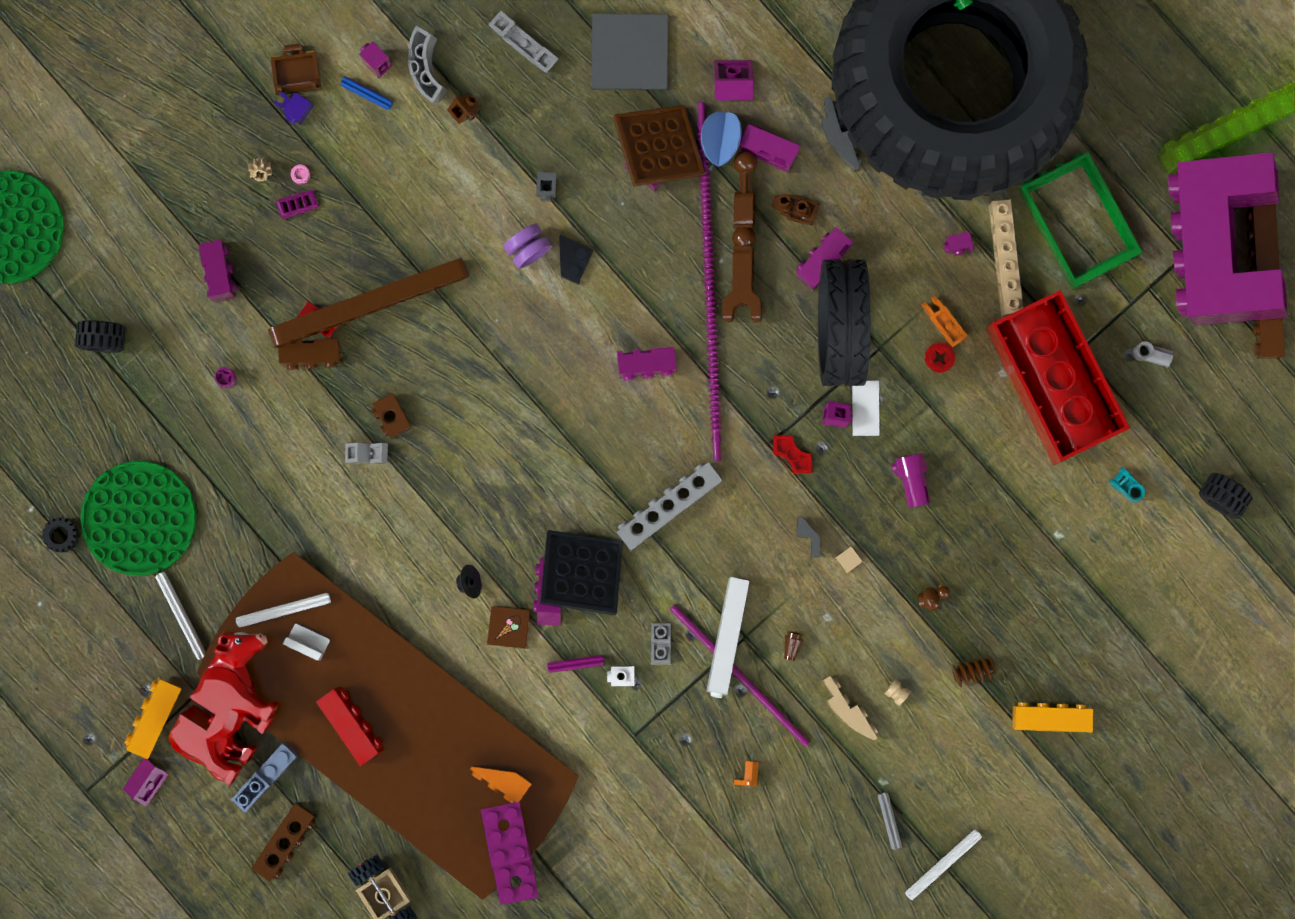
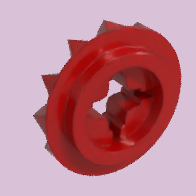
(940, 348)

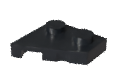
(573, 259)

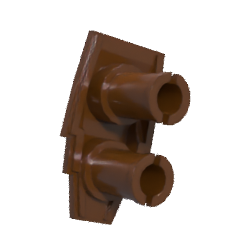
(796, 208)

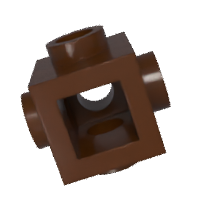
(464, 107)

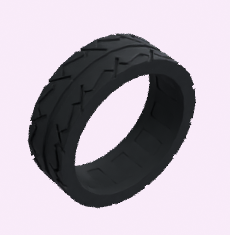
(844, 322)

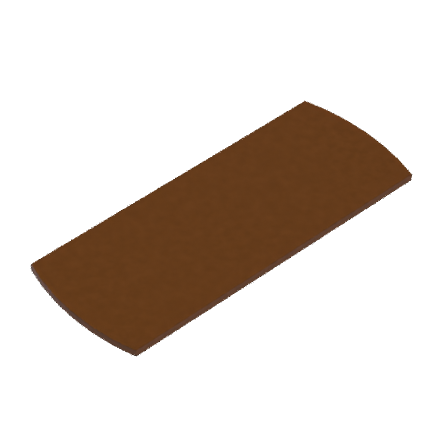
(419, 712)

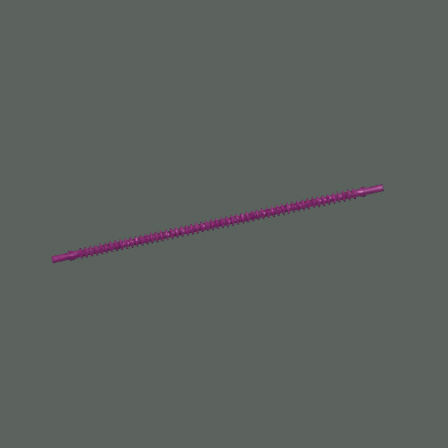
(716, 438)

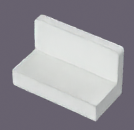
(307, 642)

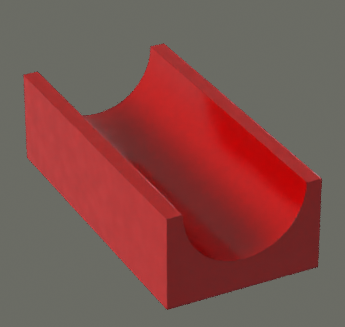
(1057, 377)

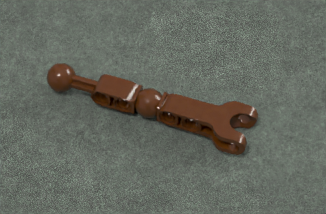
(743, 240)

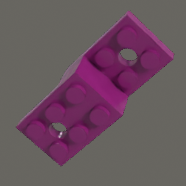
(509, 853)

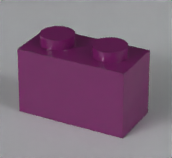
(375, 59)

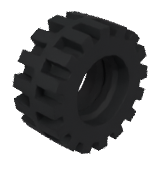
(48, 535)

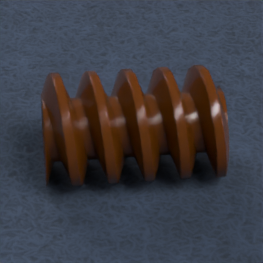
(969, 672)

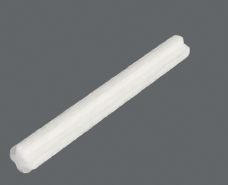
(283, 610)
(181, 615)
(943, 864)

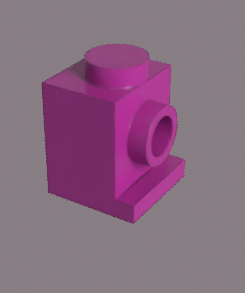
(958, 244)
(835, 409)

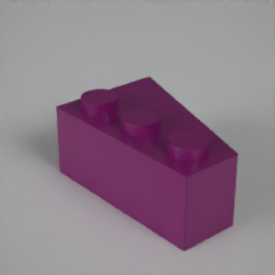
(769, 147)
(833, 247)
(217, 271)
(646, 363)
(545, 614)

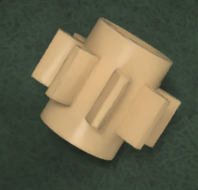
(260, 169)

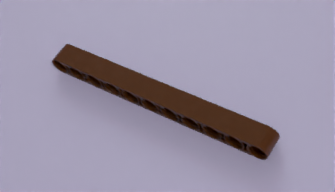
(368, 303)

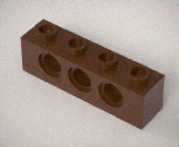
(263, 865)

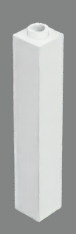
(727, 637)

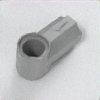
(1154, 354)

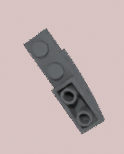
(838, 141)

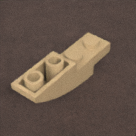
(854, 716)

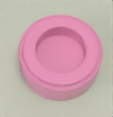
(300, 174)

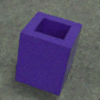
(295, 109)

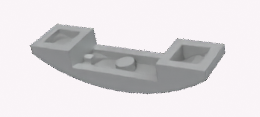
(523, 42)

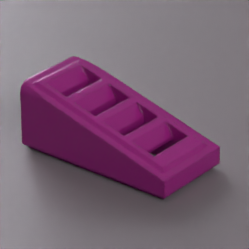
(287, 200)

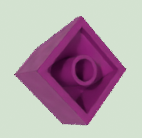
(733, 80)

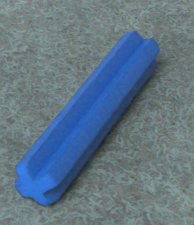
(366, 93)

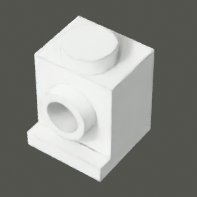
(628, 679)

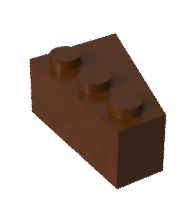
(310, 354)

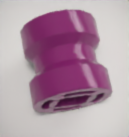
(223, 375)

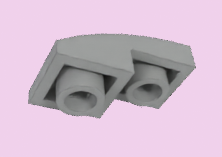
(660, 643)

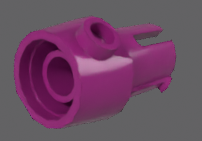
(912, 470)

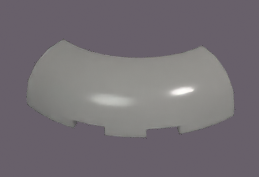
(420, 65)

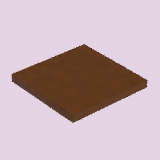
(658, 145)

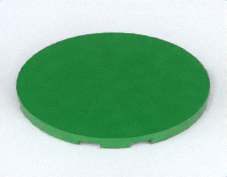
(28, 227)
(138, 518)

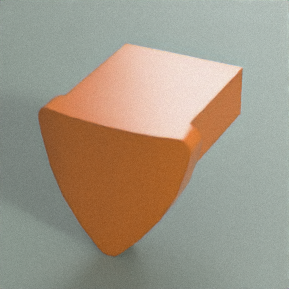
(751, 775)

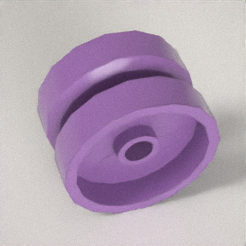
(527, 246)

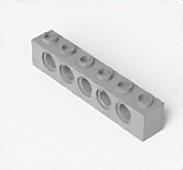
(711, 480)

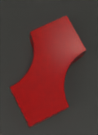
(785, 447)

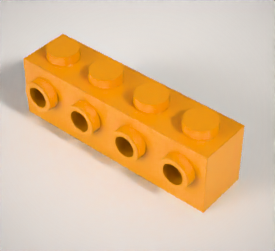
(153, 717)
(1052, 719)

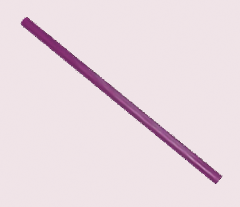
(742, 678)

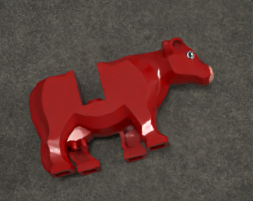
(233, 699)

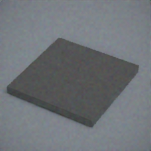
(629, 51)

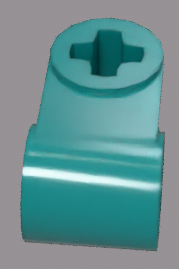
(1126, 485)

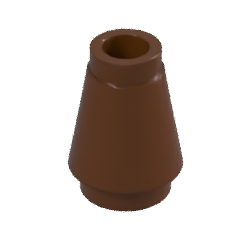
(792, 645)

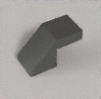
(805, 531)

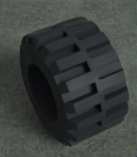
(100, 336)
(1225, 495)

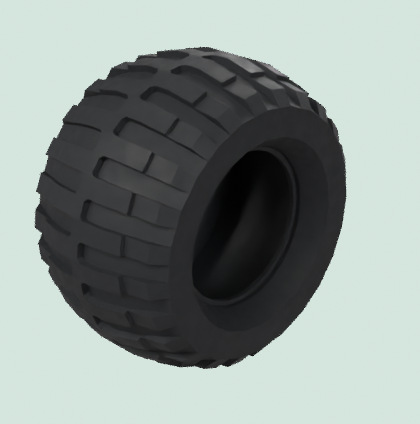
(950, 155)

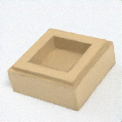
(848, 559)

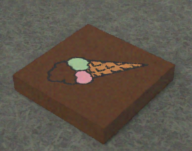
(508, 627)

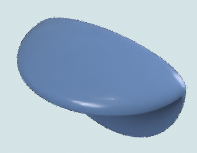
(721, 137)

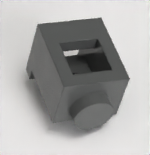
(544, 179)

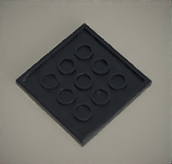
(581, 572)

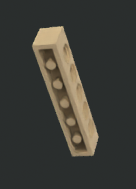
(1005, 257)

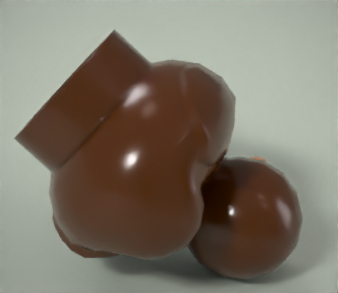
(929, 598)

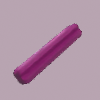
(575, 663)

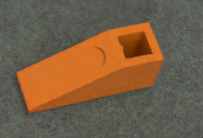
(508, 782)

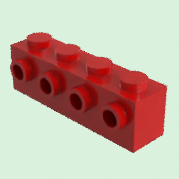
(350, 725)

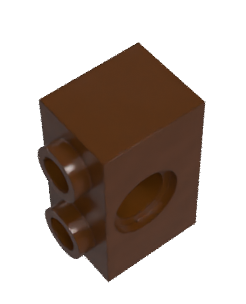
(400, 423)

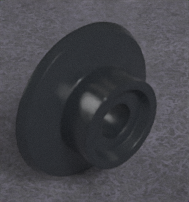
(469, 581)

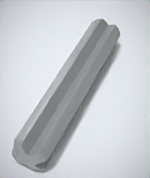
(889, 820)

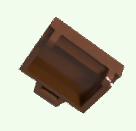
(295, 72)

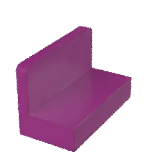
(145, 782)

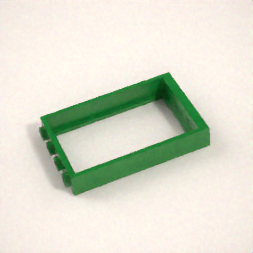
(1133, 249)

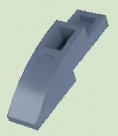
(264, 777)

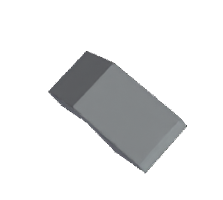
(366, 453)

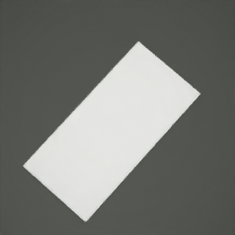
(866, 409)

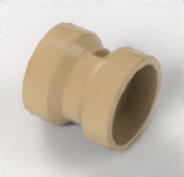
(897, 692)

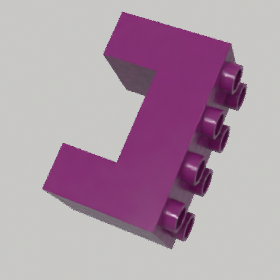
(1207, 228)

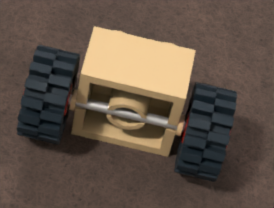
(381, 893)

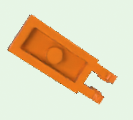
(945, 322)

